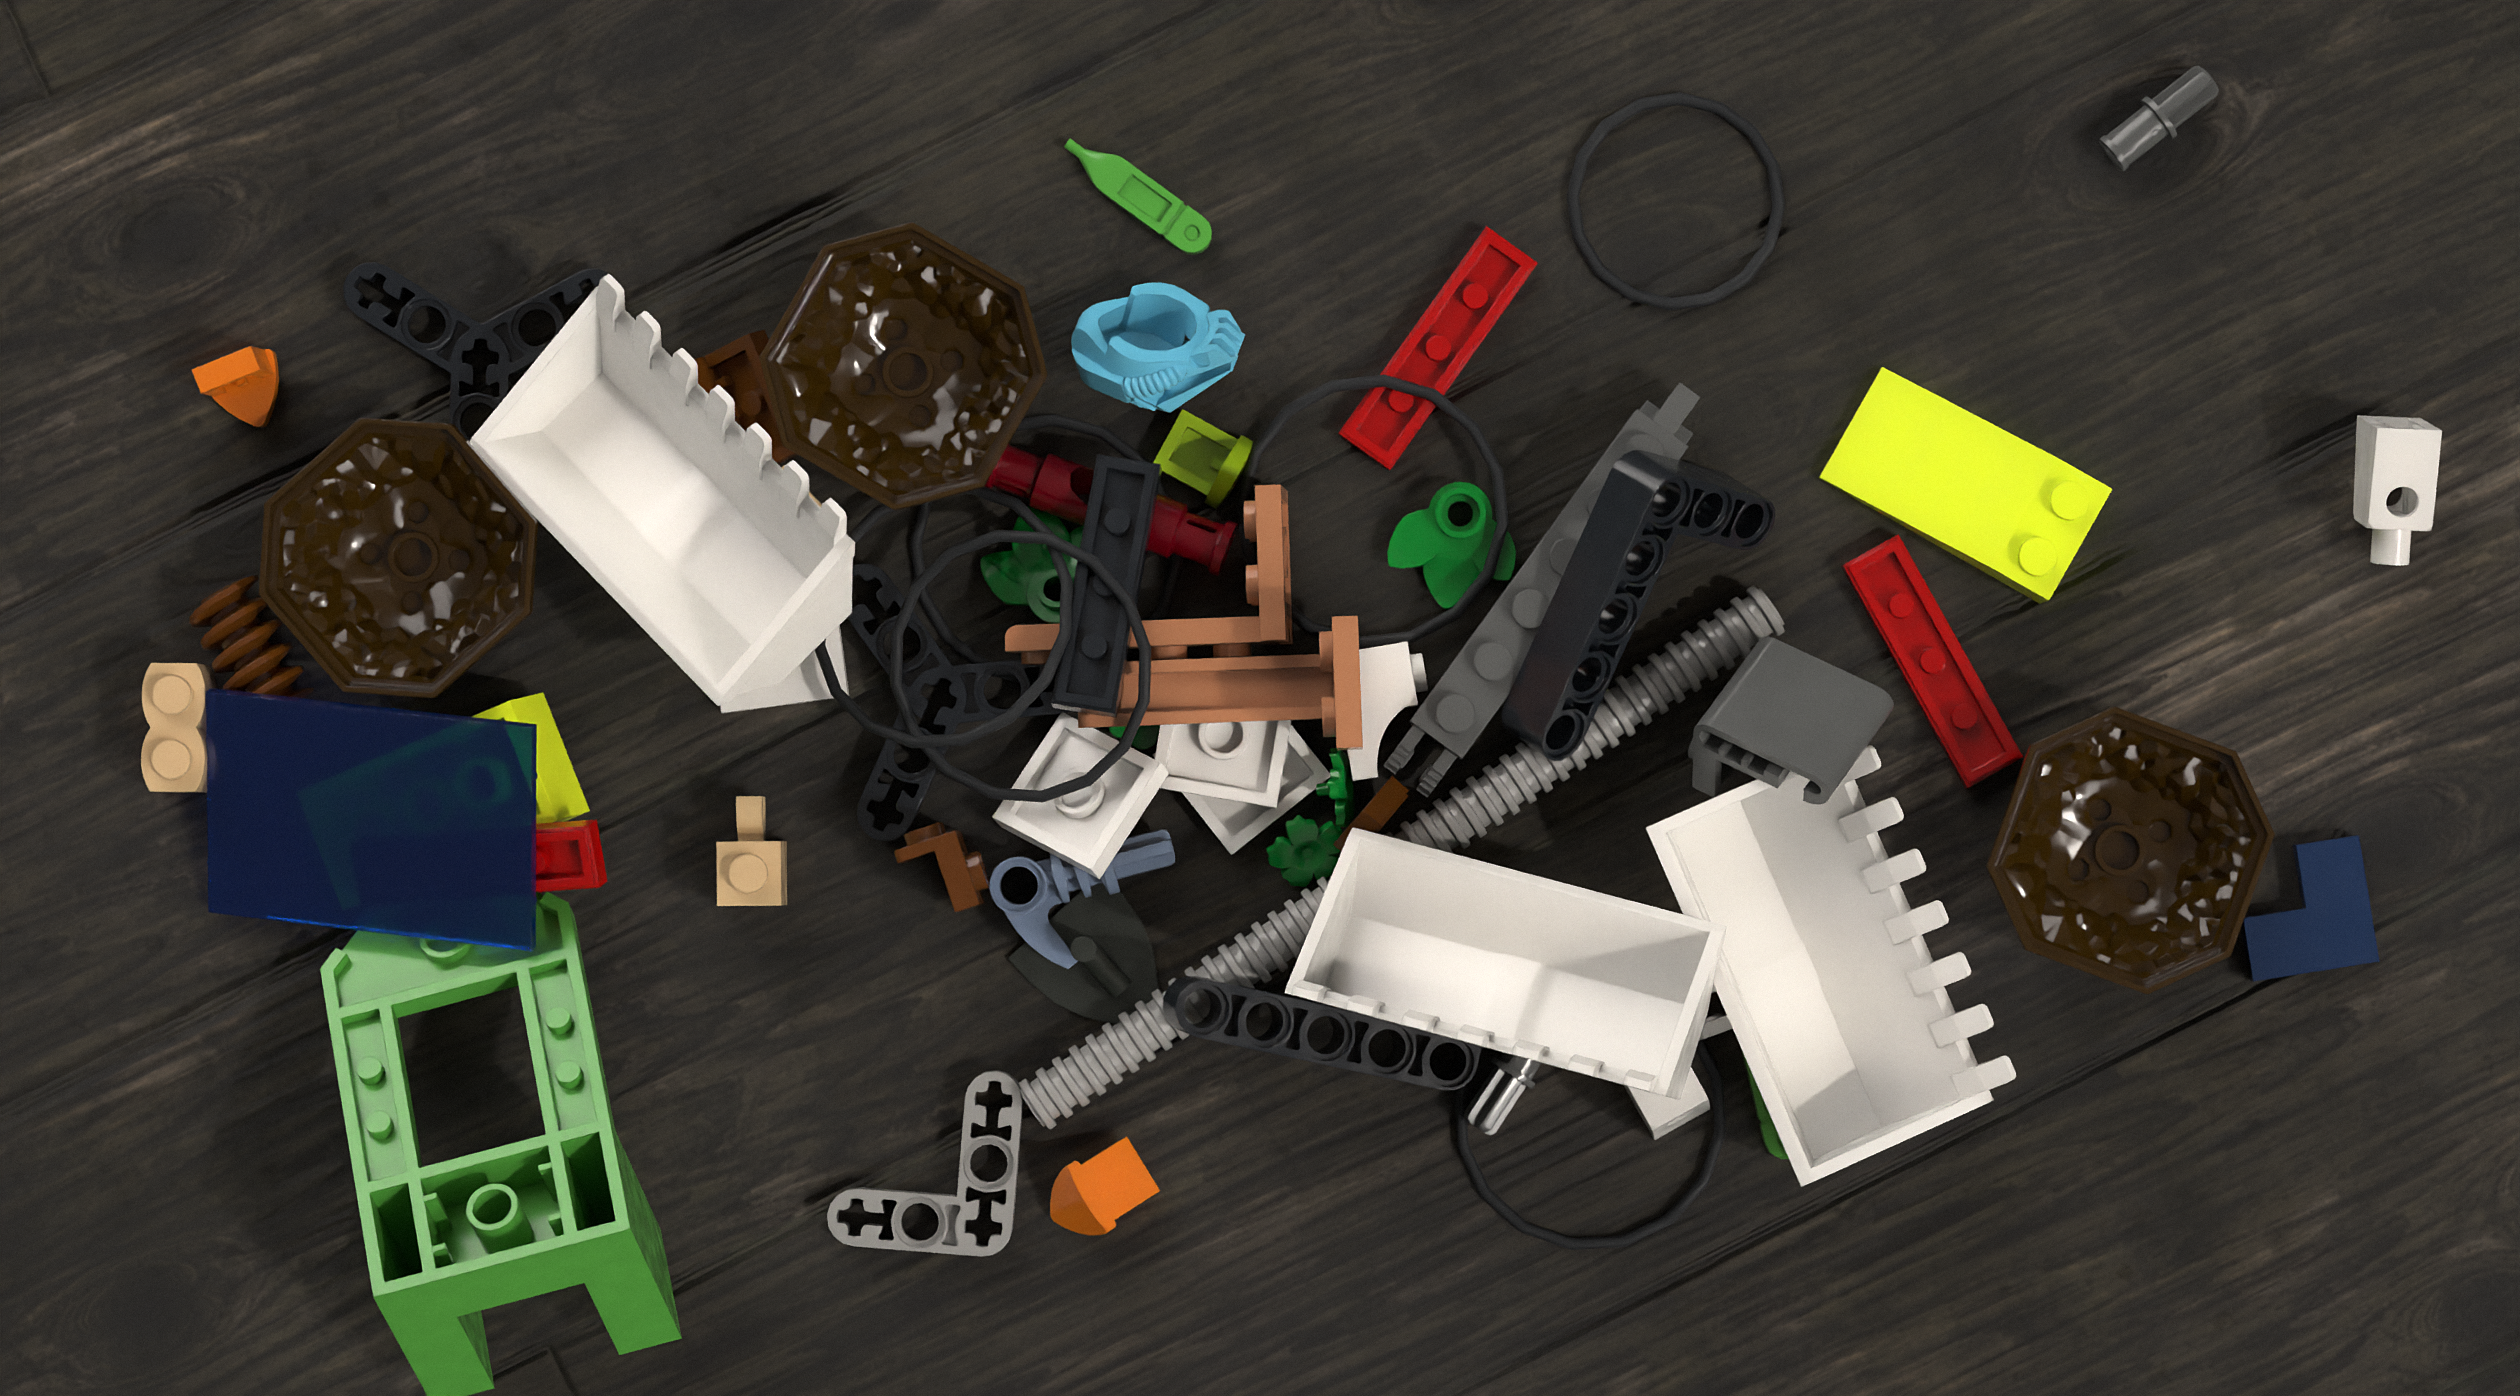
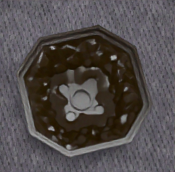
(903, 366)
(398, 557)
(2130, 850)

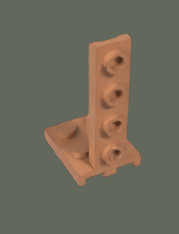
(1266, 586)
(1254, 689)

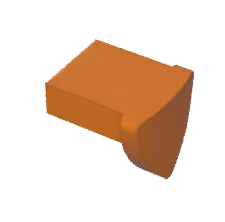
(242, 383)
(1100, 1189)

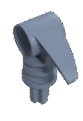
(1058, 878)

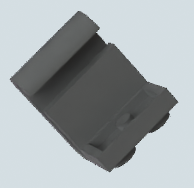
(1787, 716)

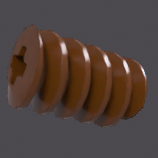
(246, 642)

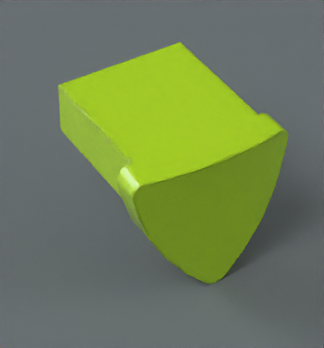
(1203, 457)

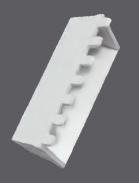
(672, 500)
(1511, 962)
(1828, 968)

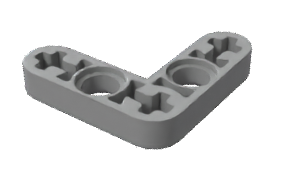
(951, 1209)

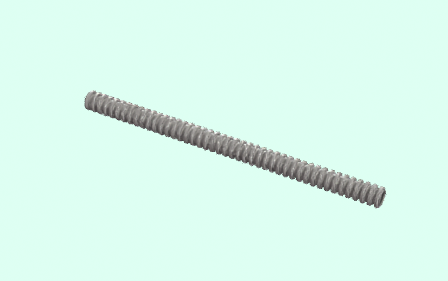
(1442, 828)

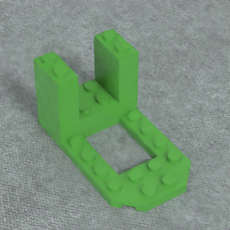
(509, 1216)

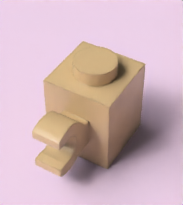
(752, 868)

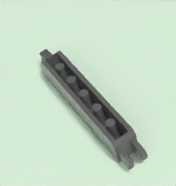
(1495, 652)

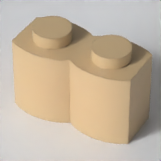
(176, 742)

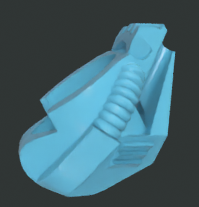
(1139, 347)

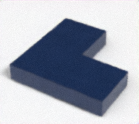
(2332, 925)

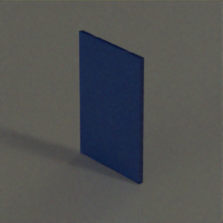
(372, 818)

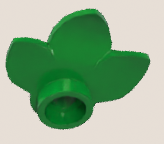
(1450, 553)
(1028, 572)

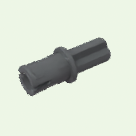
(2159, 117)
(1500, 1091)

